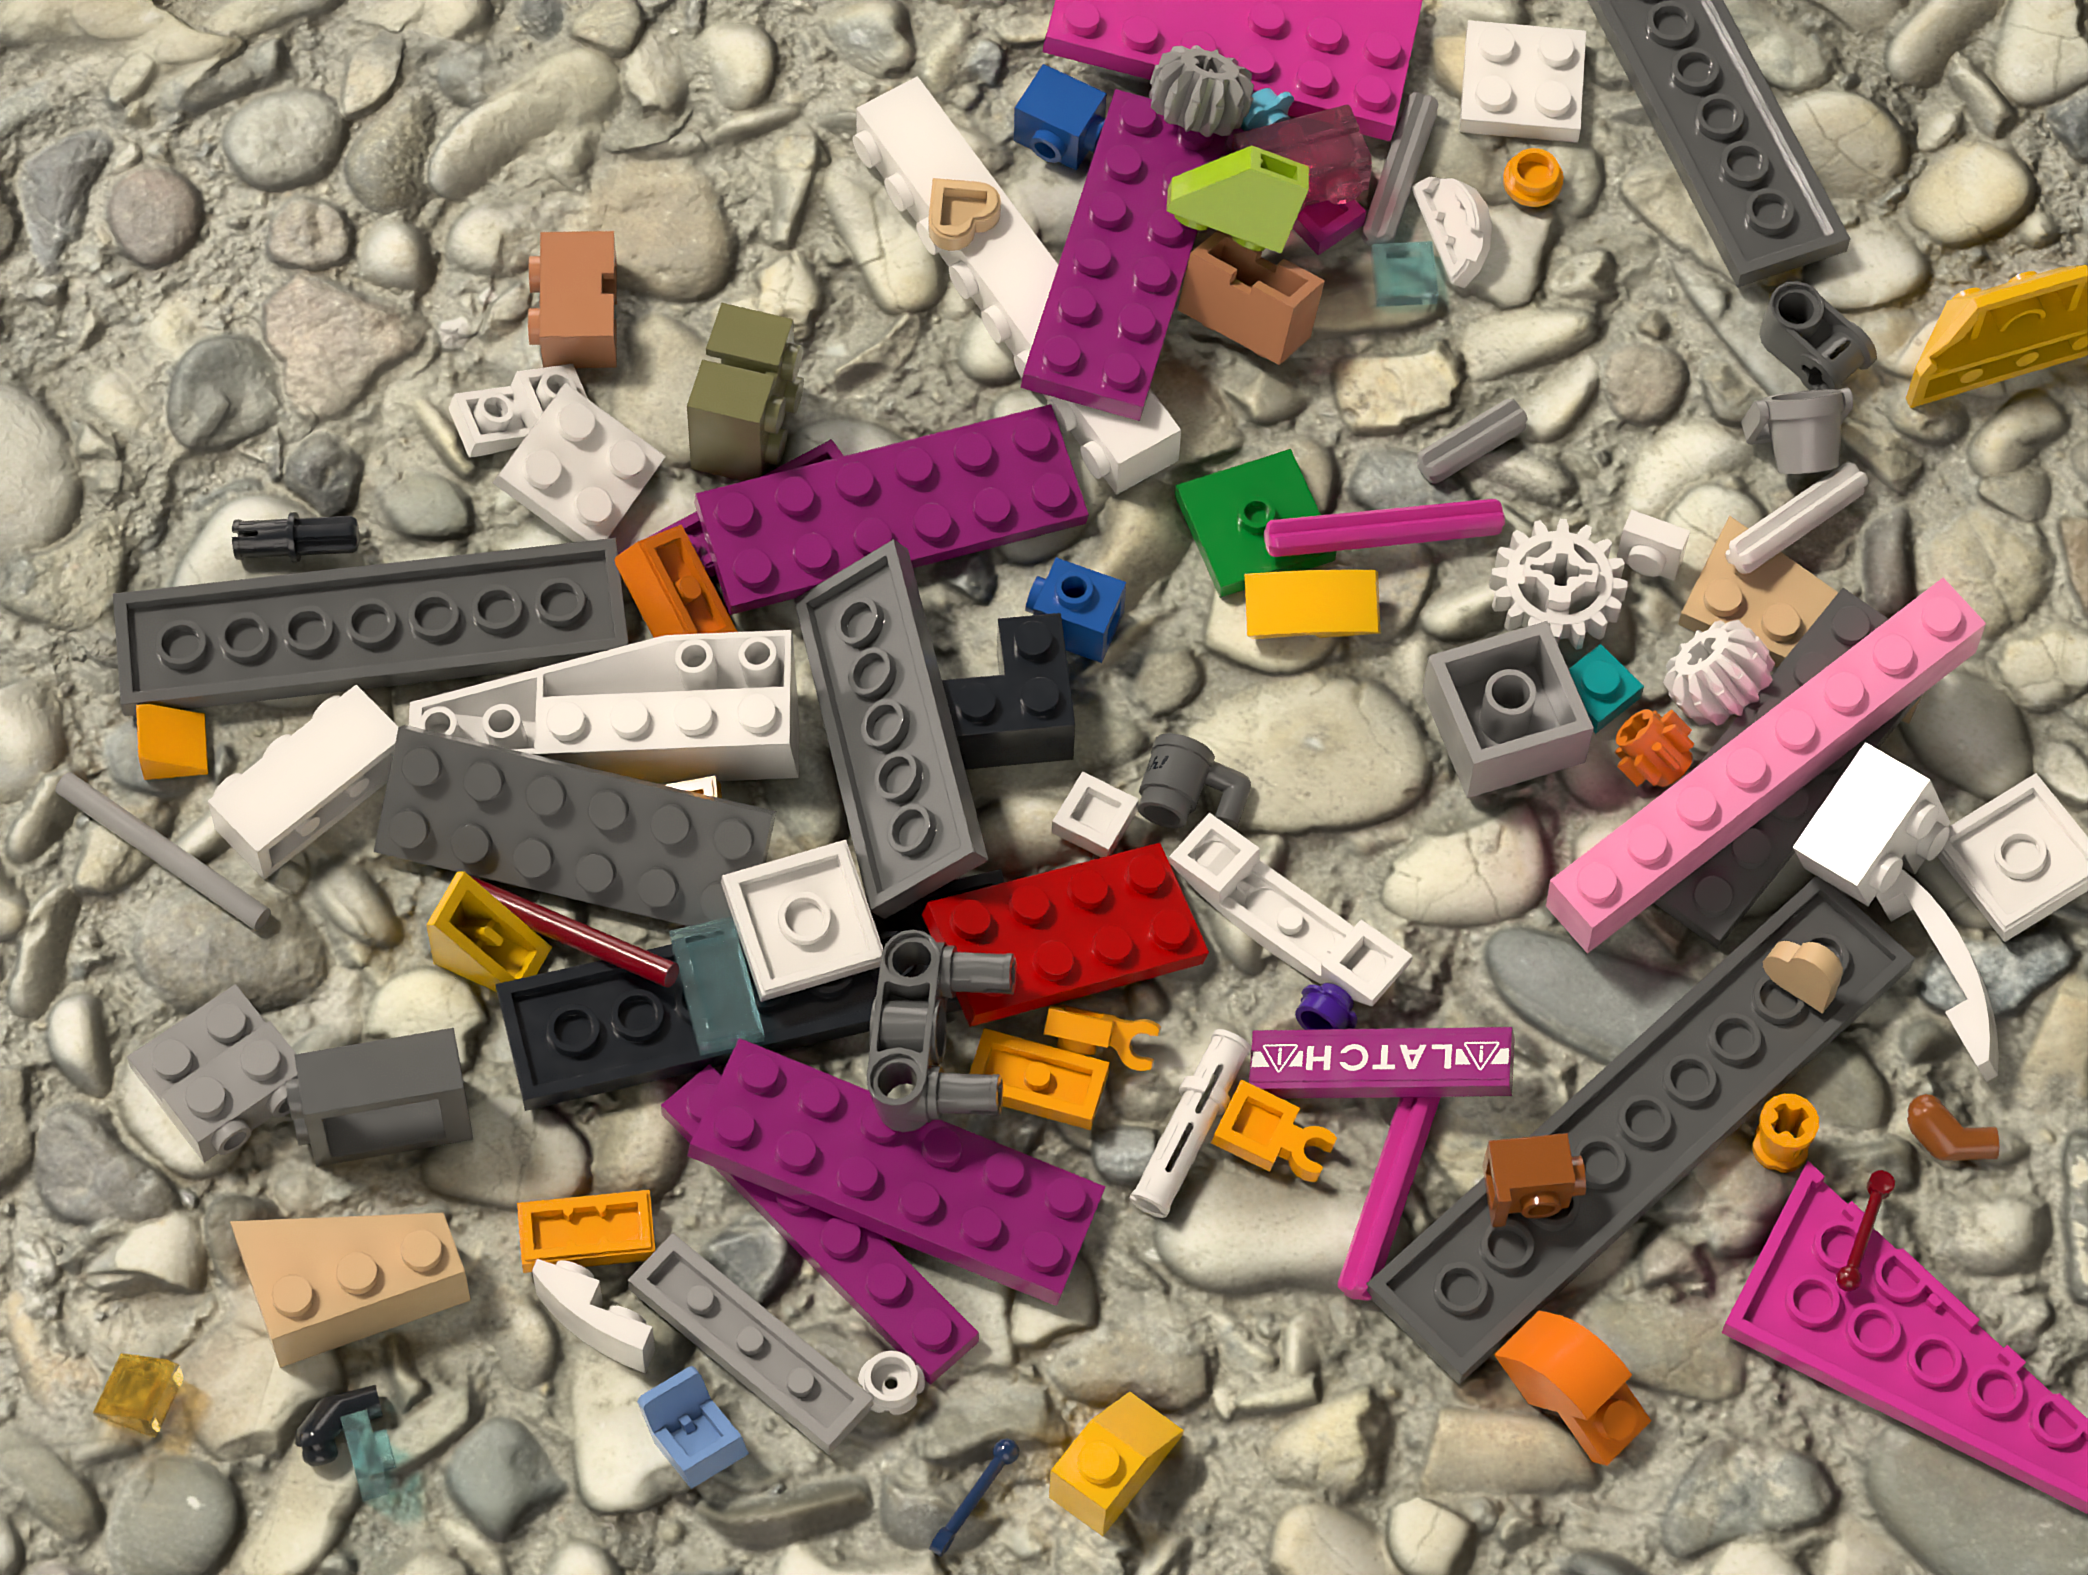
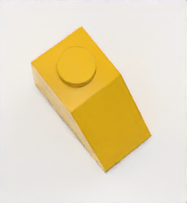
(1112, 1461)

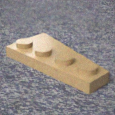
(1773, 600)

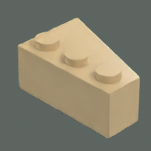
(347, 1276)

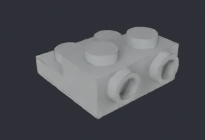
(218, 1073)

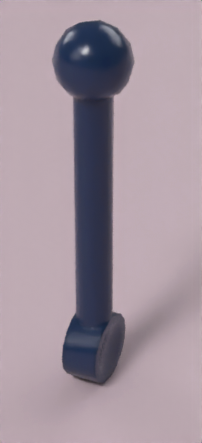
(1005, 1453)

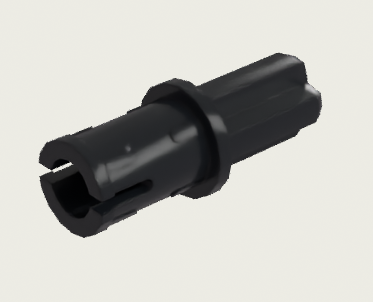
(295, 537)

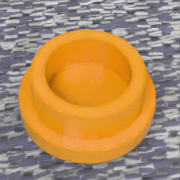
(1533, 177)

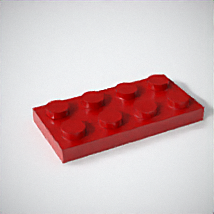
(1073, 930)

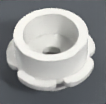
(892, 1366)

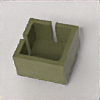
(742, 402)

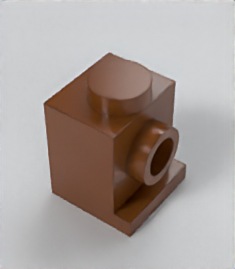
(1531, 1176)

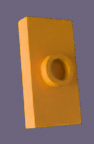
(587, 1229)

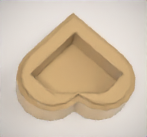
(960, 211)
(1805, 971)

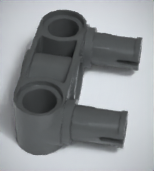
(911, 1030)

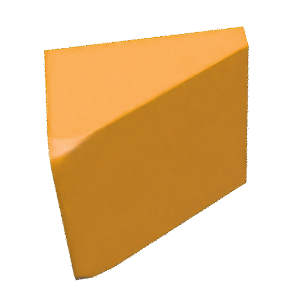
(171, 742)

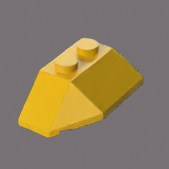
(2004, 333)

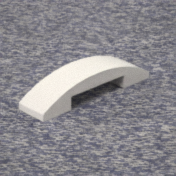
(1285, 918)
(1973, 1017)

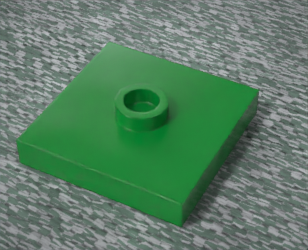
(1232, 510)

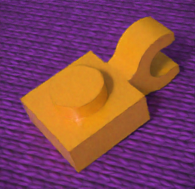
(1085, 1029)

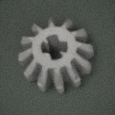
(1201, 90)

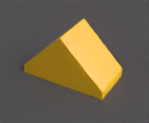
(482, 937)

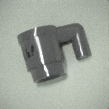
(1177, 777)

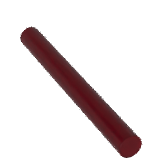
(587, 938)

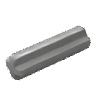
(1472, 441)

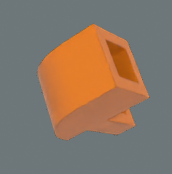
(1578, 1376)

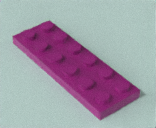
(1119, 265)
(928, 493)
(919, 1187)

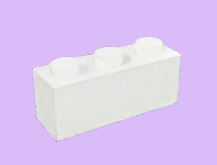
(306, 782)

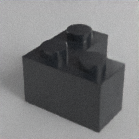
(1025, 709)

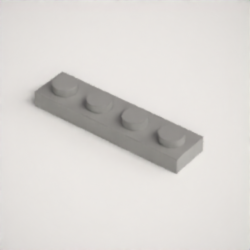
(751, 1343)

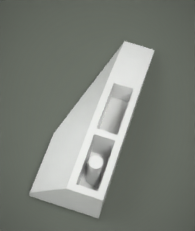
(644, 709)

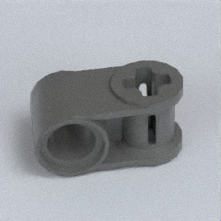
(1819, 345)

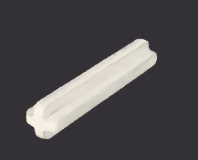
(1796, 518)

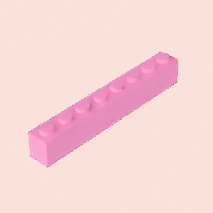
(1764, 765)

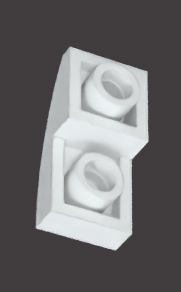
(503, 416)
(577, 1304)

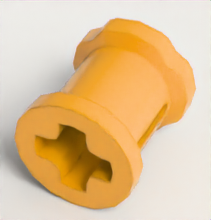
(1782, 1150)

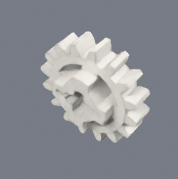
(1588, 579)

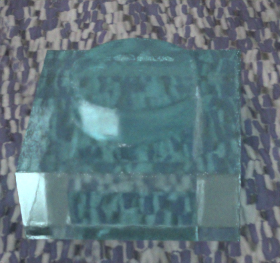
(369, 1454)

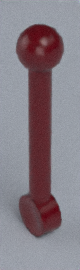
(1879, 1187)

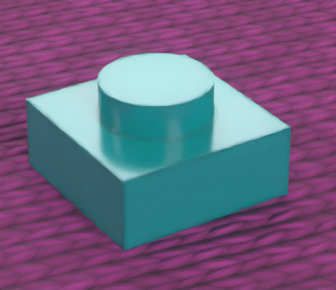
(1604, 686)

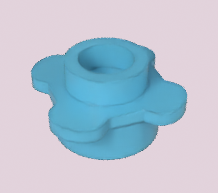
(1267, 109)

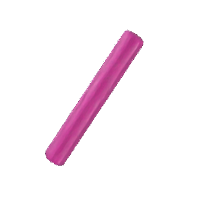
(1384, 527)
(1387, 1194)

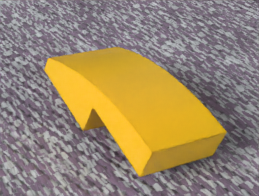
(1312, 603)

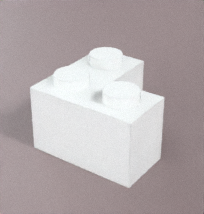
(1873, 826)

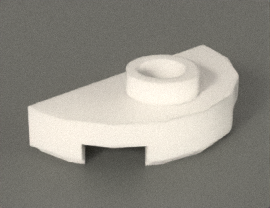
(1457, 224)

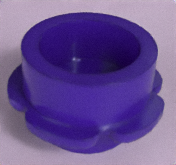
(1326, 1008)

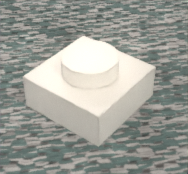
(1652, 545)
(1095, 815)

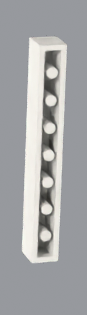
(1002, 271)

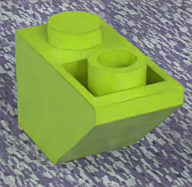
(1242, 195)

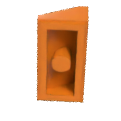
(672, 586)

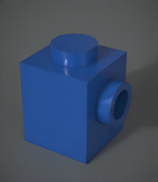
(1059, 117)
(1088, 605)

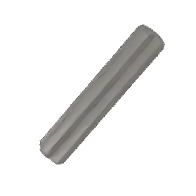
(1400, 169)

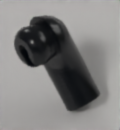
(323, 1423)

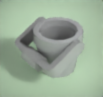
(1801, 428)

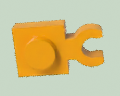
(1262, 1127)

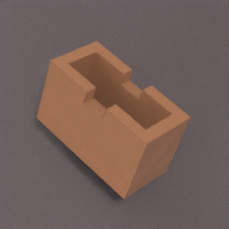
(1250, 298)
(576, 299)

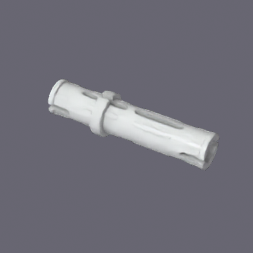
(1223, 1059)

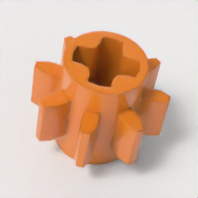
(1654, 748)

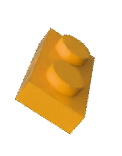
(1043, 1078)

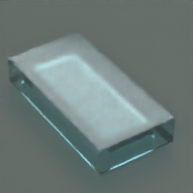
(716, 985)

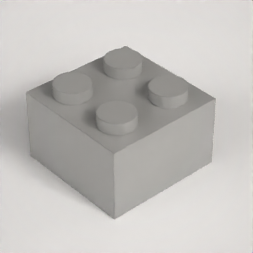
(1507, 709)

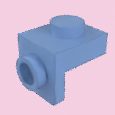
(690, 1427)

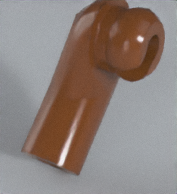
(1944, 1134)

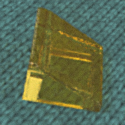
(139, 1393)

